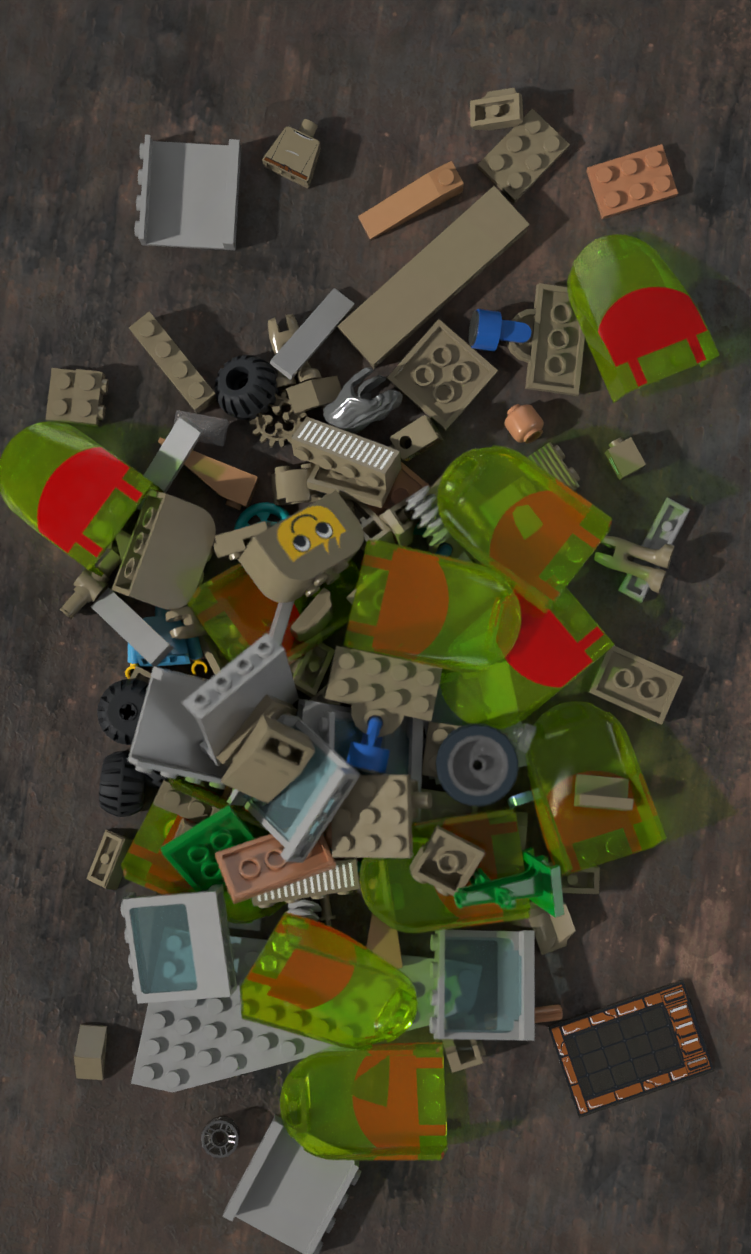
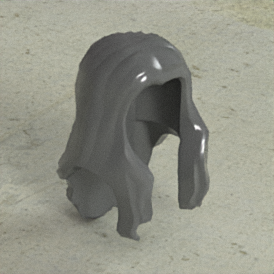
(357, 411)

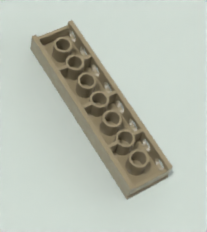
(434, 277)

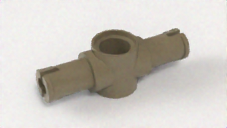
(90, 585)

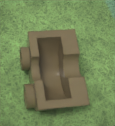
(291, 486)
(463, 1053)

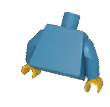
(182, 650)

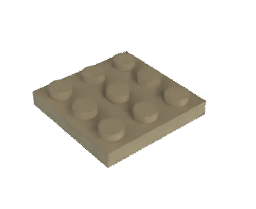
(442, 374)
(374, 819)

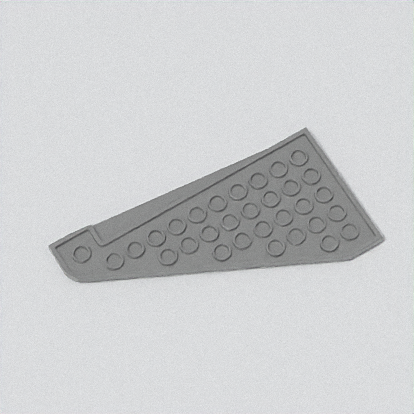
(208, 1041)

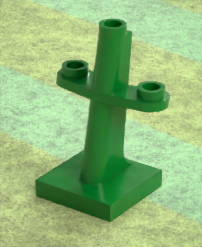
(537, 883)

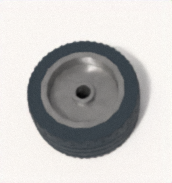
(477, 743)

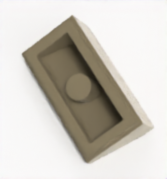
(107, 867)

